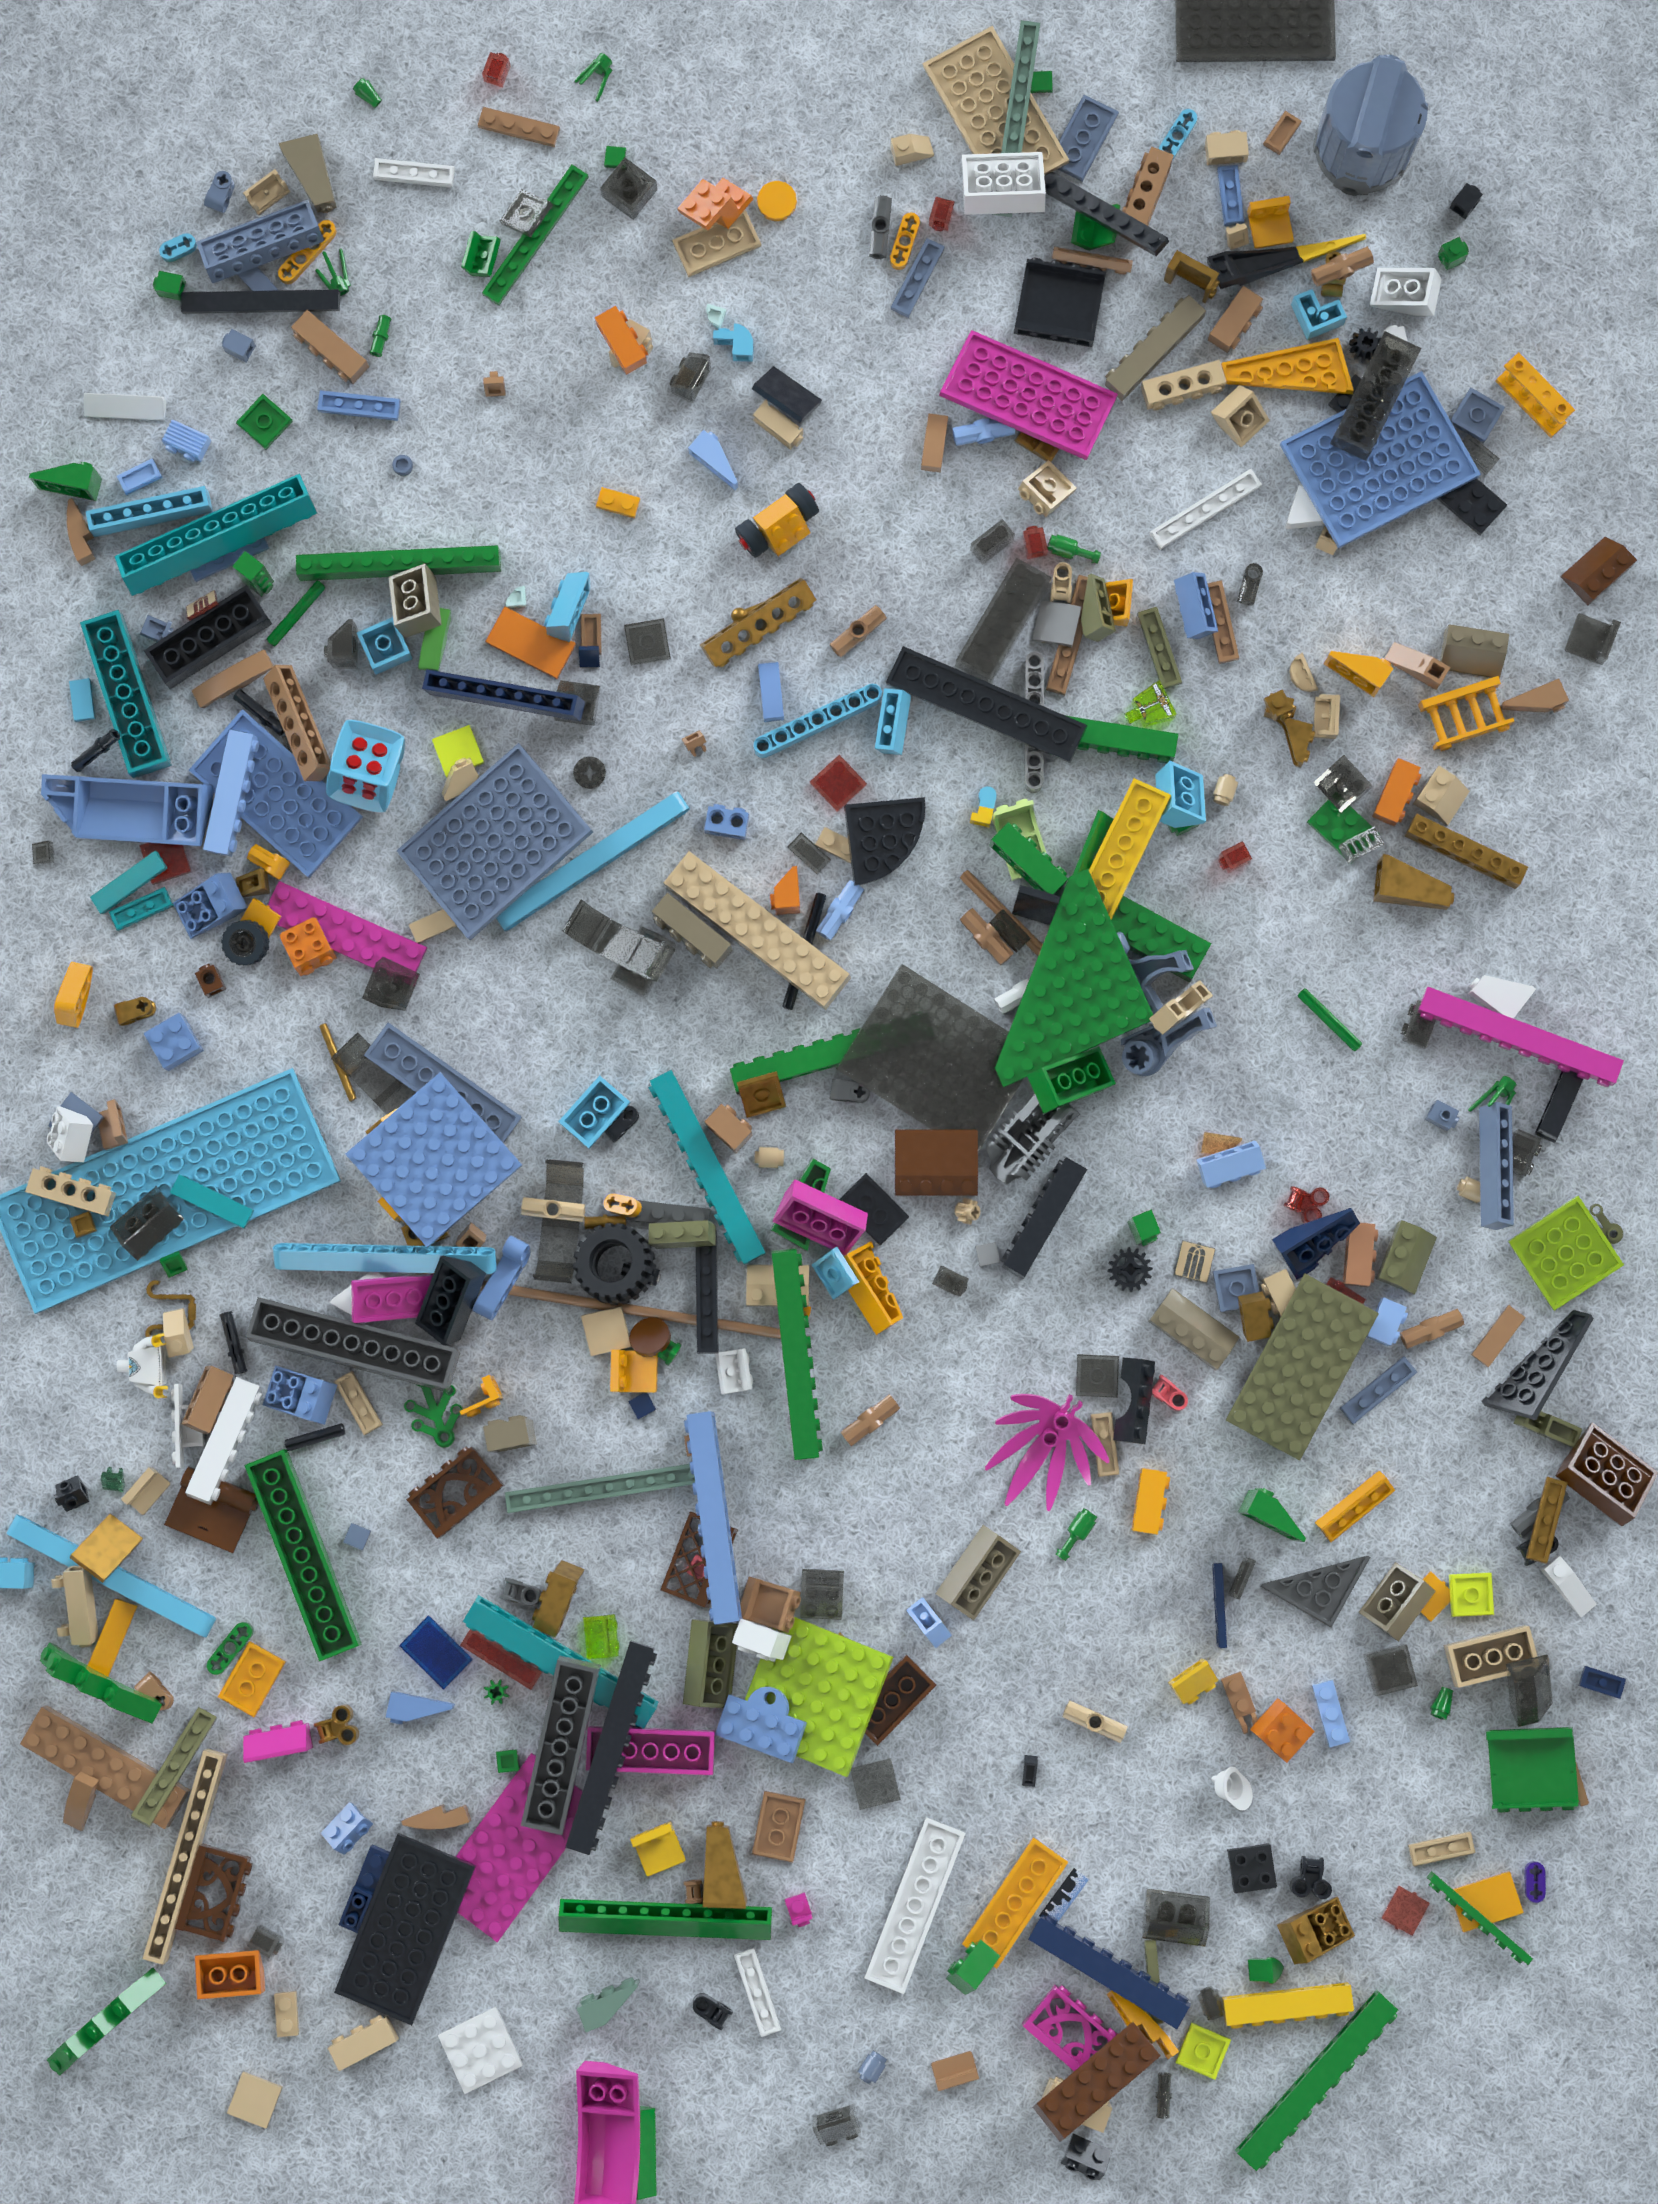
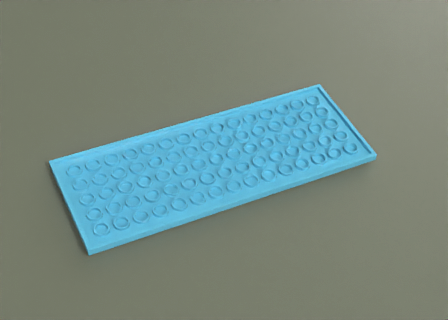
(246, 1146)

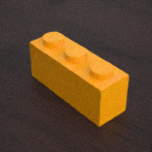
(1150, 1501)

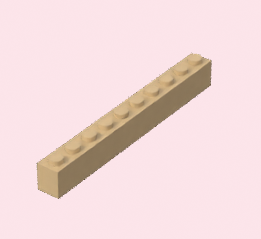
(184, 1854)

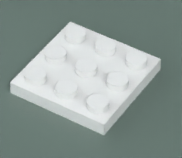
(480, 2050)

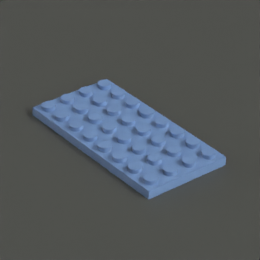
(280, 805)

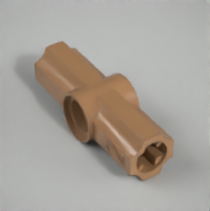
(1342, 266)
(849, 640)
(986, 936)
(1432, 1328)
(870, 1420)

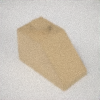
(910, 148)
(459, 778)
(177, 1333)

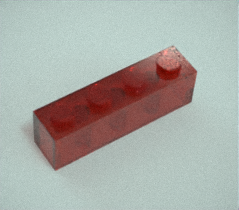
(505, 1661)

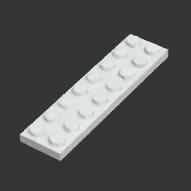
(914, 1905)

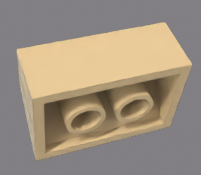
(761, 1285)

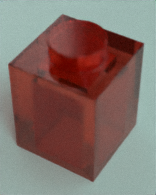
(496, 69)
(941, 214)
(1034, 542)
(1234, 857)

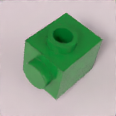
(1453, 253)

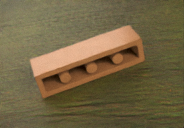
(330, 347)

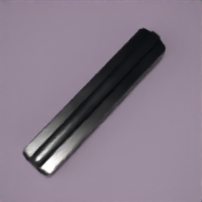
(315, 1437)

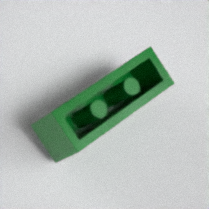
(253, 574)
(1144, 1228)

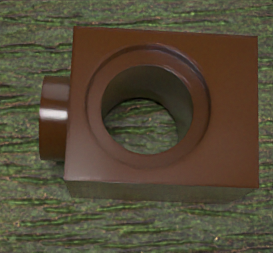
(214, 988)

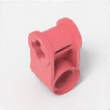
(1168, 1392)

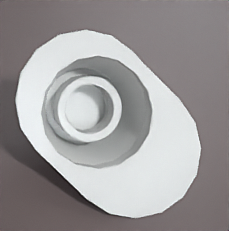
(1233, 1787)

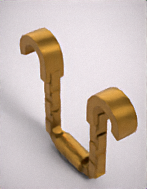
(191, 1306)

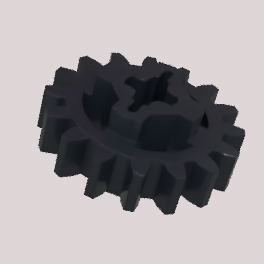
(1130, 1279)

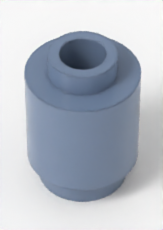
(872, 2067)

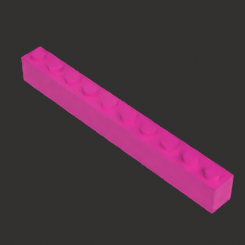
(1520, 1036)

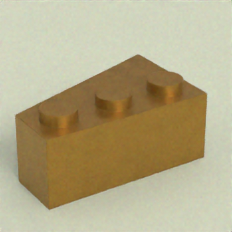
(556, 1598)

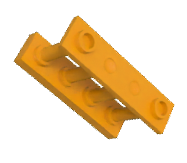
(1534, 395)
(1451, 699)

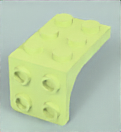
(1023, 816)

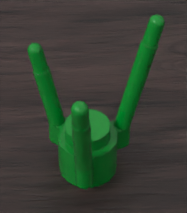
(600, 66)
(337, 282)
(1503, 1088)

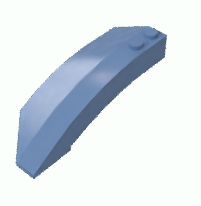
(130, 808)

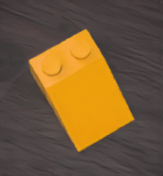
(1361, 670)

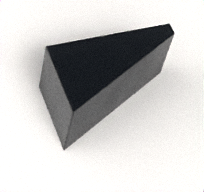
(1029, 1770)

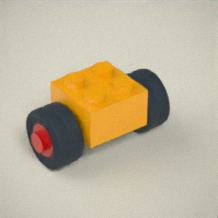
(780, 523)

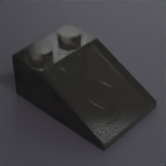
(836, 2125)

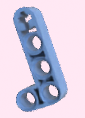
(514, 1258)

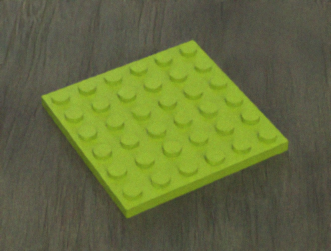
(830, 1687)

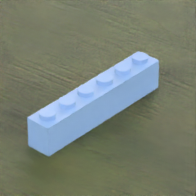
(230, 793)

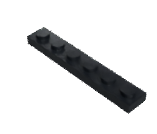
(707, 1299)

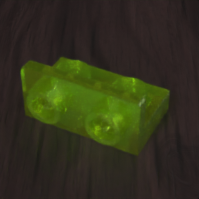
(601, 1636)

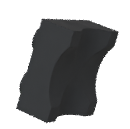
(1252, 1868)

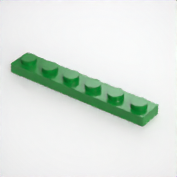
(1485, 1925)

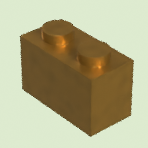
(1255, 1316)

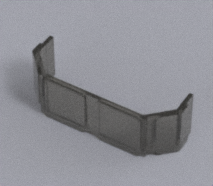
(618, 942)
(373, 1080)
(557, 1236)

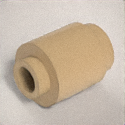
(1225, 790)
(769, 1157)
(1469, 1189)

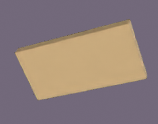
(711, 247)

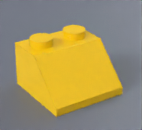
(1193, 1681)

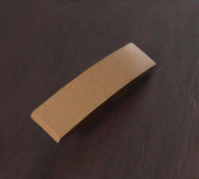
(232, 678)

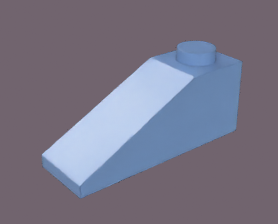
(410, 1707)

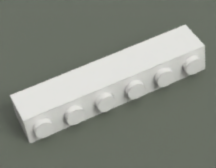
(223, 1441)

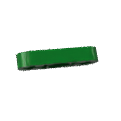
(224, 1664)

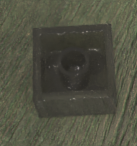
(629, 188)
(1390, 1669)

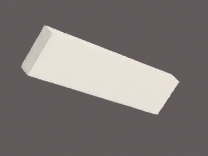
(414, 173)
(757, 1992)

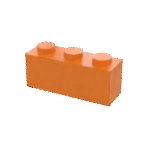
(621, 339)
(1397, 792)

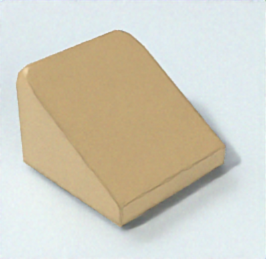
(1326, 542)

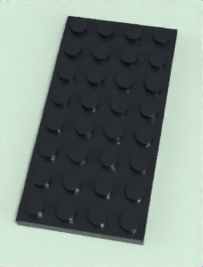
(405, 1929)

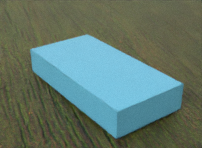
(82, 700)

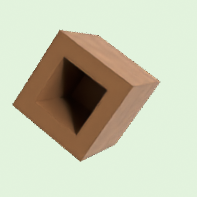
(471, 1237)

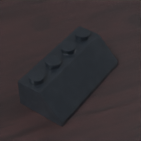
(450, 1299)

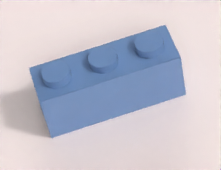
(1195, 605)

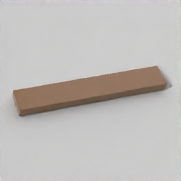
(1066, 655)

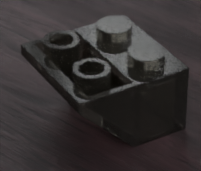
(586, 692)

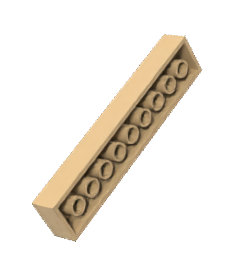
(757, 930)

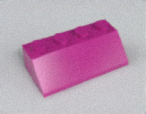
(820, 1217)

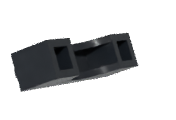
(1134, 1423)

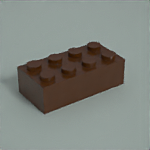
(901, 1692)

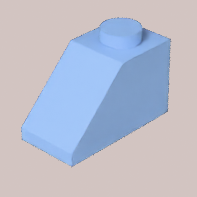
(929, 1622)

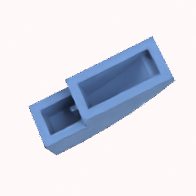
(771, 692)

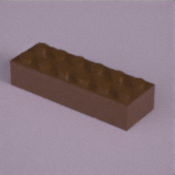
(1096, 2081)

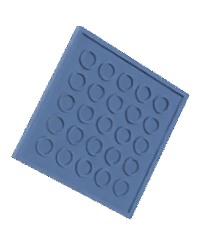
(433, 1159)

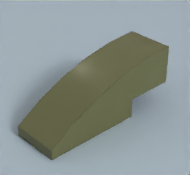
(1551, 1427)

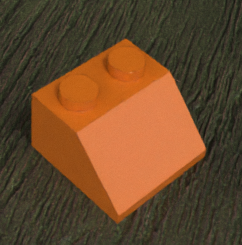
(786, 894)

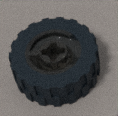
(250, 932)

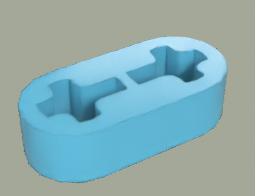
(178, 248)

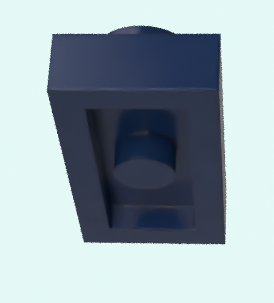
(1602, 1682)

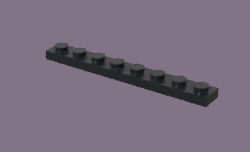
(1105, 214)

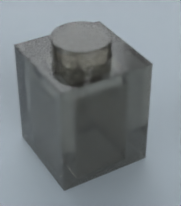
(266, 1941)

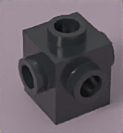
(71, 1493)

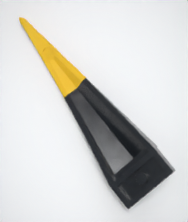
(1251, 265)

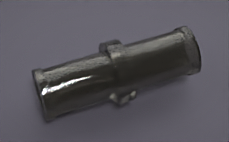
(1163, 2095)

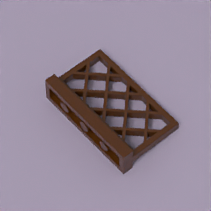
(702, 1599)

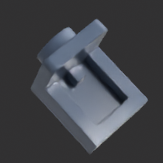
(155, 628)

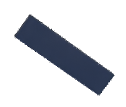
(1219, 1605)

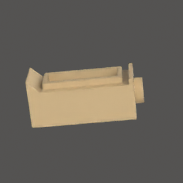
(778, 425)

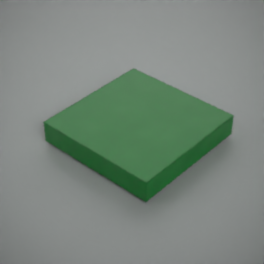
(264, 421)

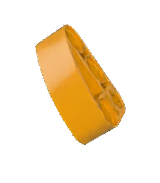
(73, 995)

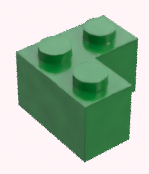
(969, 1972)

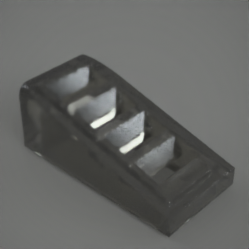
(1344, 847)

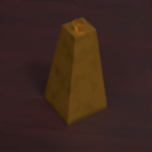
(1408, 886)
(722, 1874)

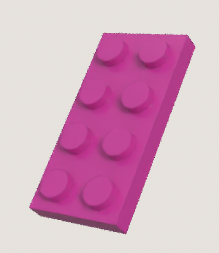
(388, 1297)

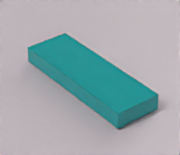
(141, 908)

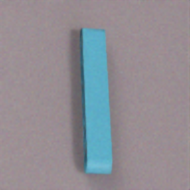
(822, 712)

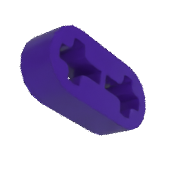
(1540, 1881)

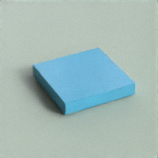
(835, 1273)

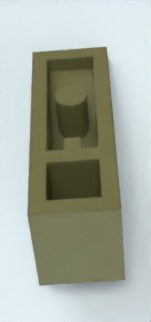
(1096, 612)

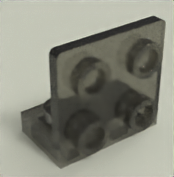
(1592, 638)
(821, 1594)

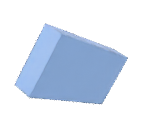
(139, 476)

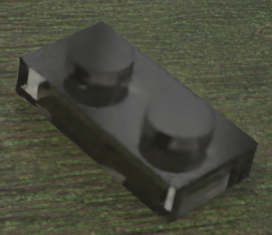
(1010, 931)

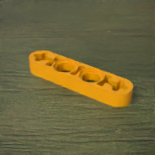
(310, 255)

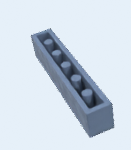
(1496, 1166)

